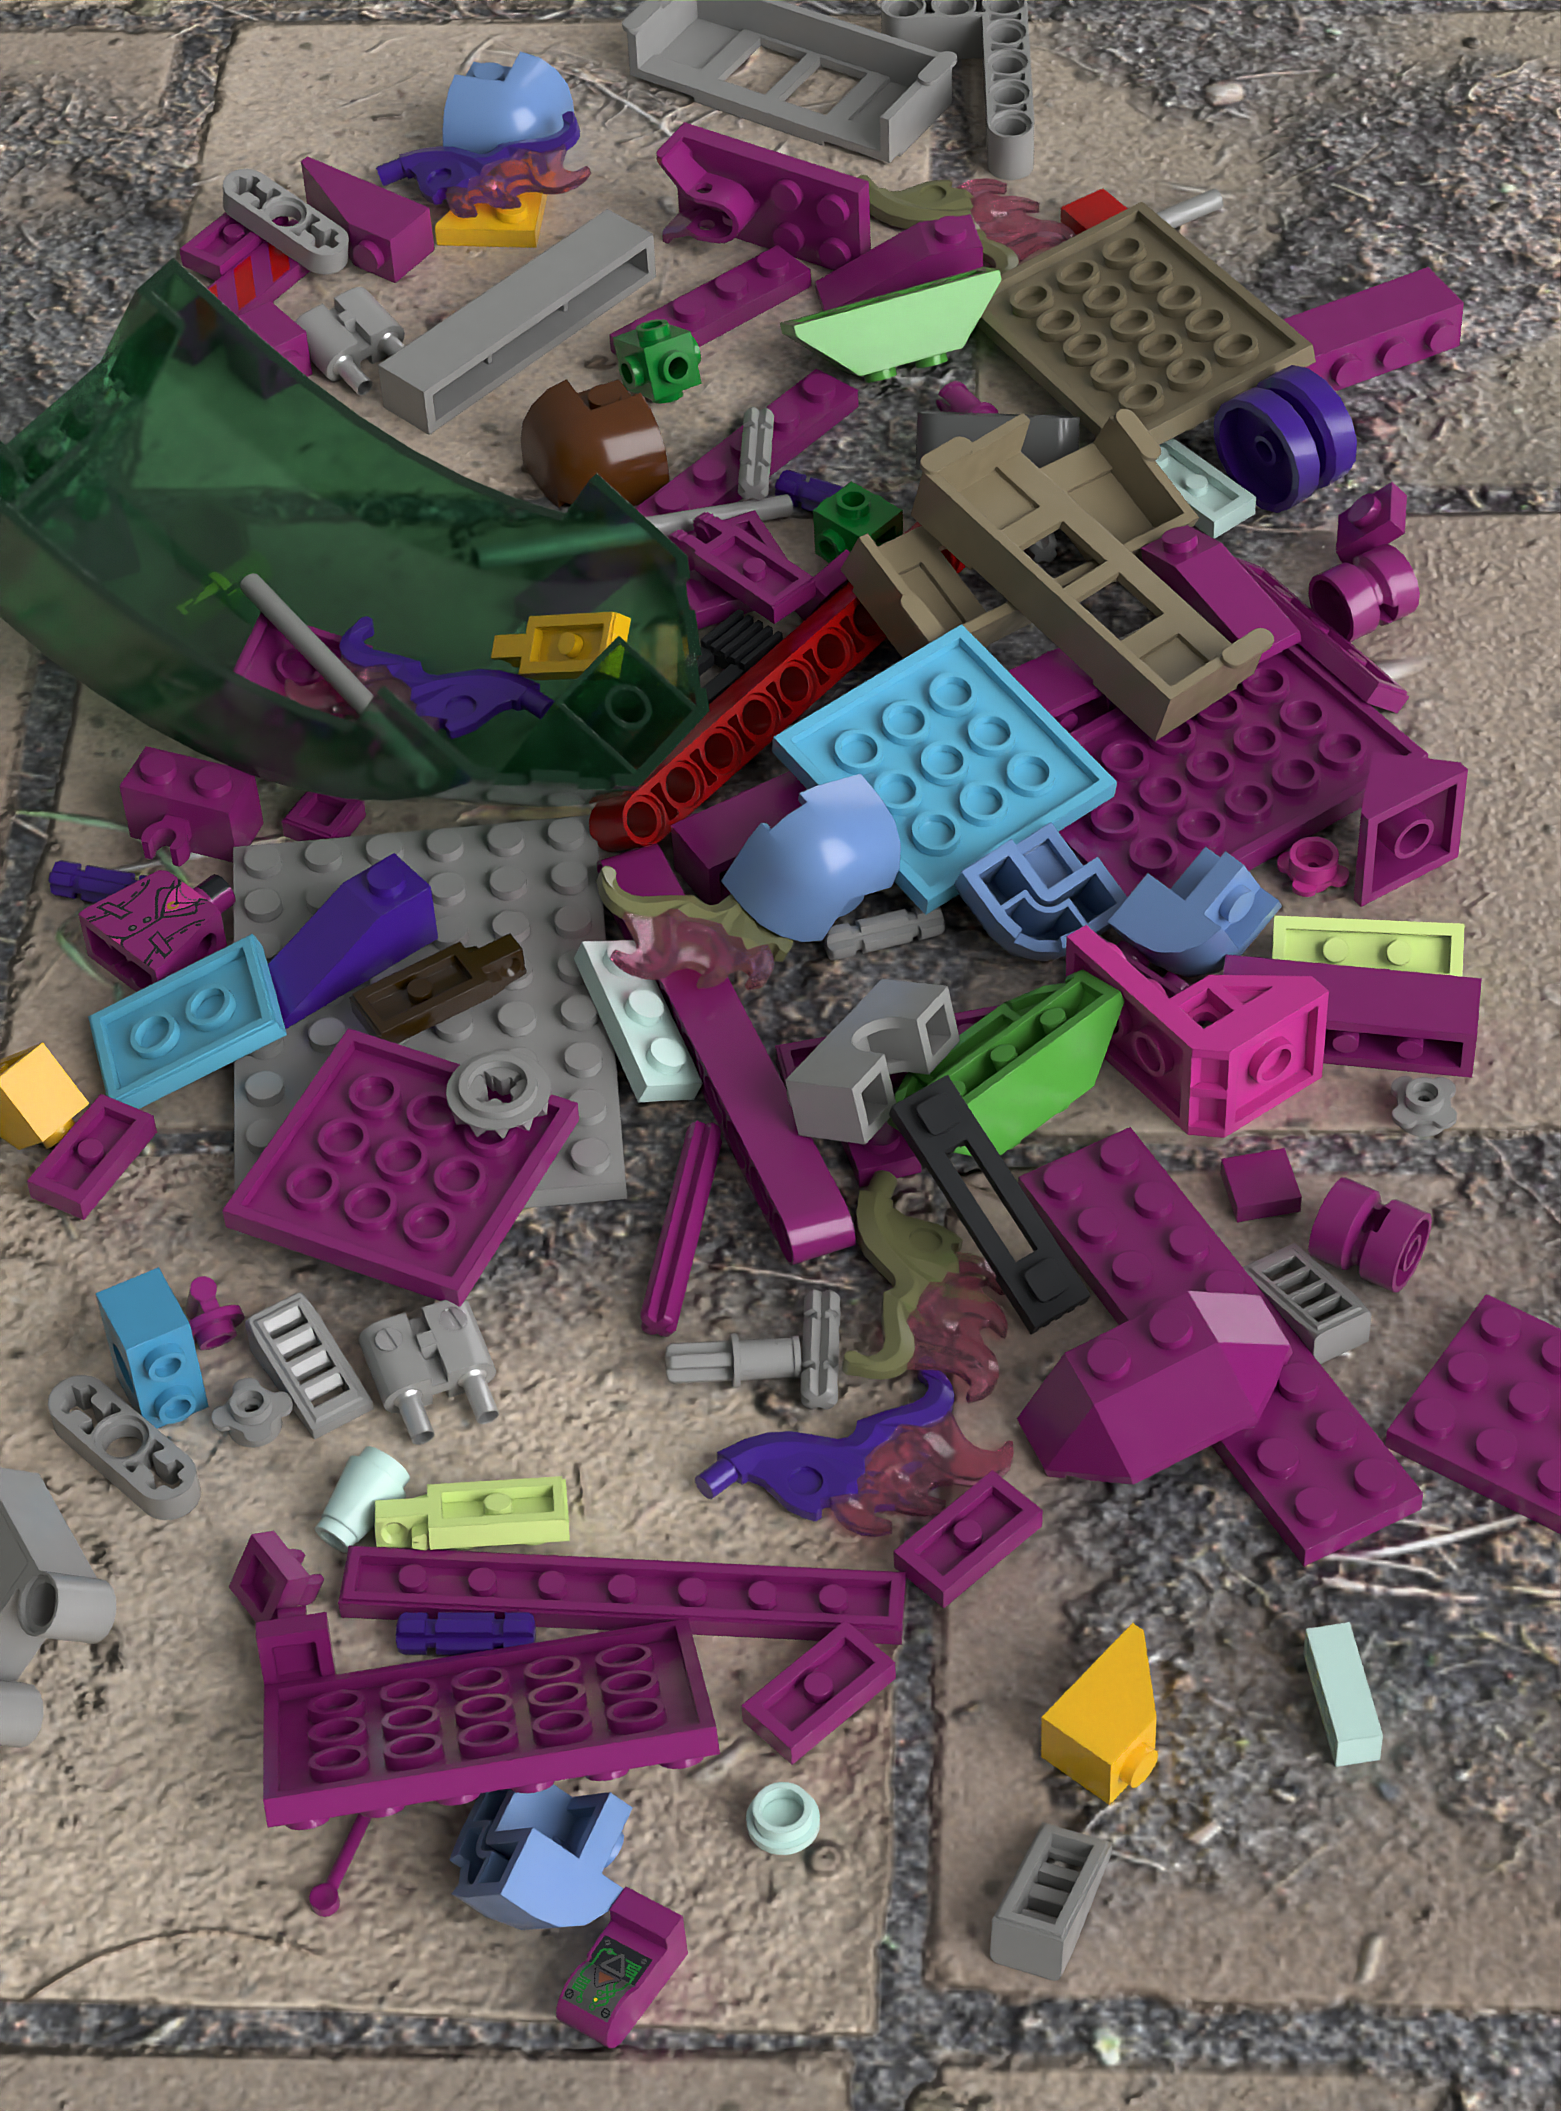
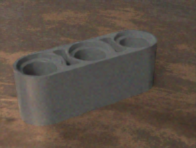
(1045, 441)

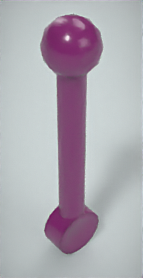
(325, 1897)

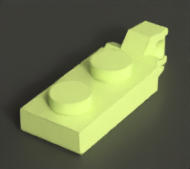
(476, 1515)

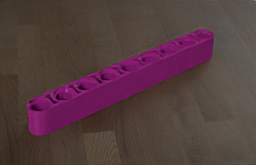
(745, 1091)

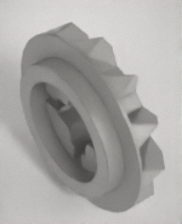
(507, 1074)

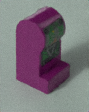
(623, 1969)

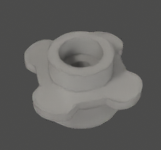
(1423, 1105)
(254, 1427)

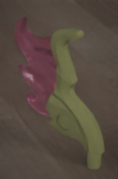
(1000, 220)
(689, 934)
(935, 1299)

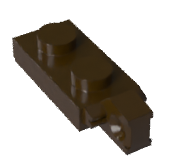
(437, 988)

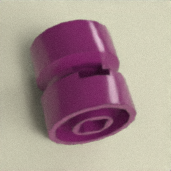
(1365, 594)
(1374, 1236)

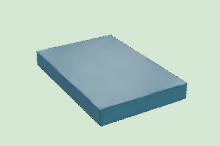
(187, 1024)

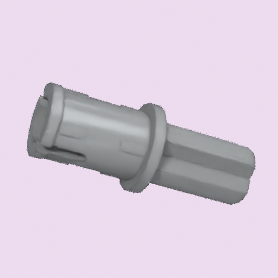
(733, 1360)

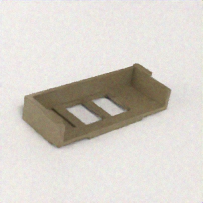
(995, 503)
(921, 596)

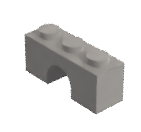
(846, 1082)

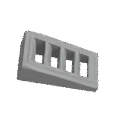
(1348, 1318)
(289, 1329)
(1038, 1941)

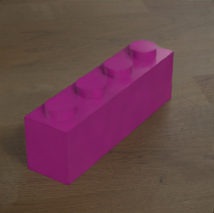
(1381, 328)
(1388, 1015)

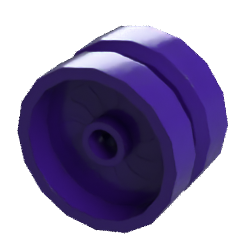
(1285, 438)

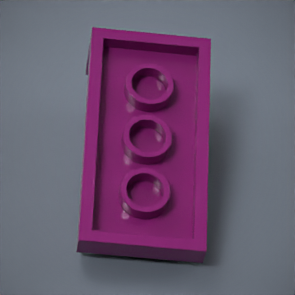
(764, 198)

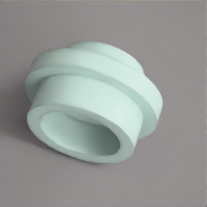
(783, 1819)

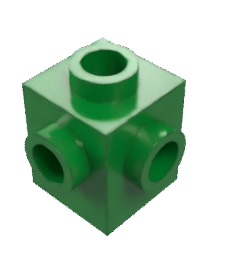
(658, 360)
(850, 515)

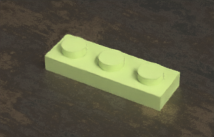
(1371, 943)

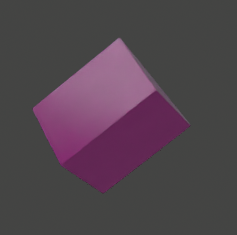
(1407, 821)

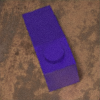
(353, 937)

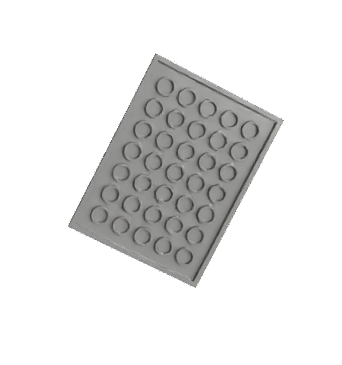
(484, 885)

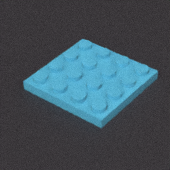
(952, 756)

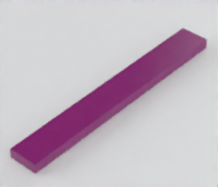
(625, 1593)

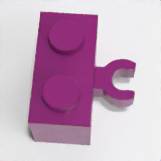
(189, 806)

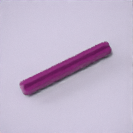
(681, 1229)

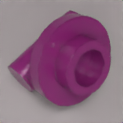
(208, 1321)

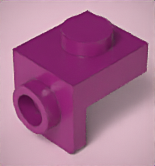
(1371, 522)

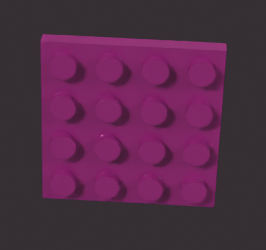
(386, 1178)

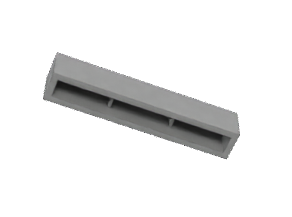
(517, 321)

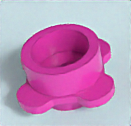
(1313, 866)

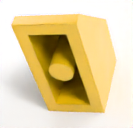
(36, 1099)
(1106, 1721)

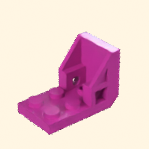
(1215, 1078)

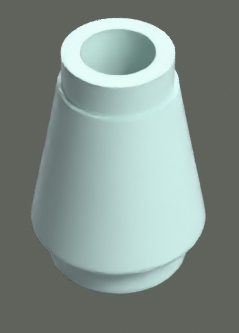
(352, 1503)

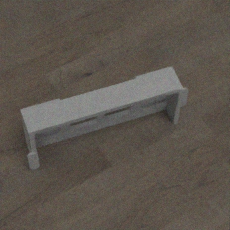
(702, 42)

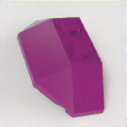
(1157, 1388)

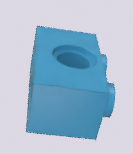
(152, 1349)

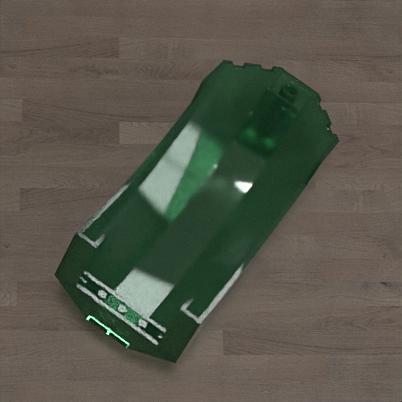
(222, 461)

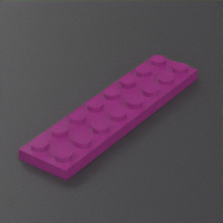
(1141, 1243)

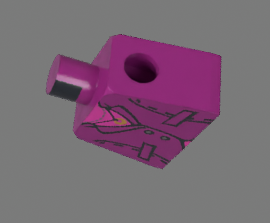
(156, 927)

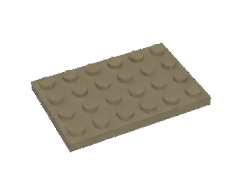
(1138, 326)

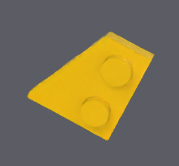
(495, 226)

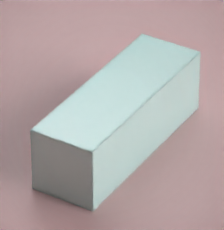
(1342, 1694)

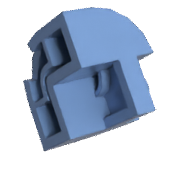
(504, 104)
(817, 860)
(1038, 895)
(1198, 921)
(540, 1857)

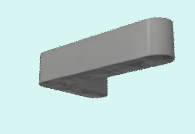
(1000, 37)

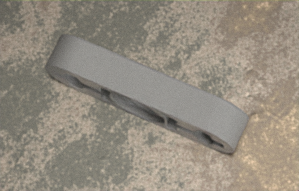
(312, 242)
(128, 1473)

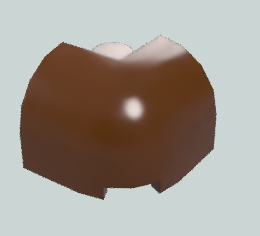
(593, 432)

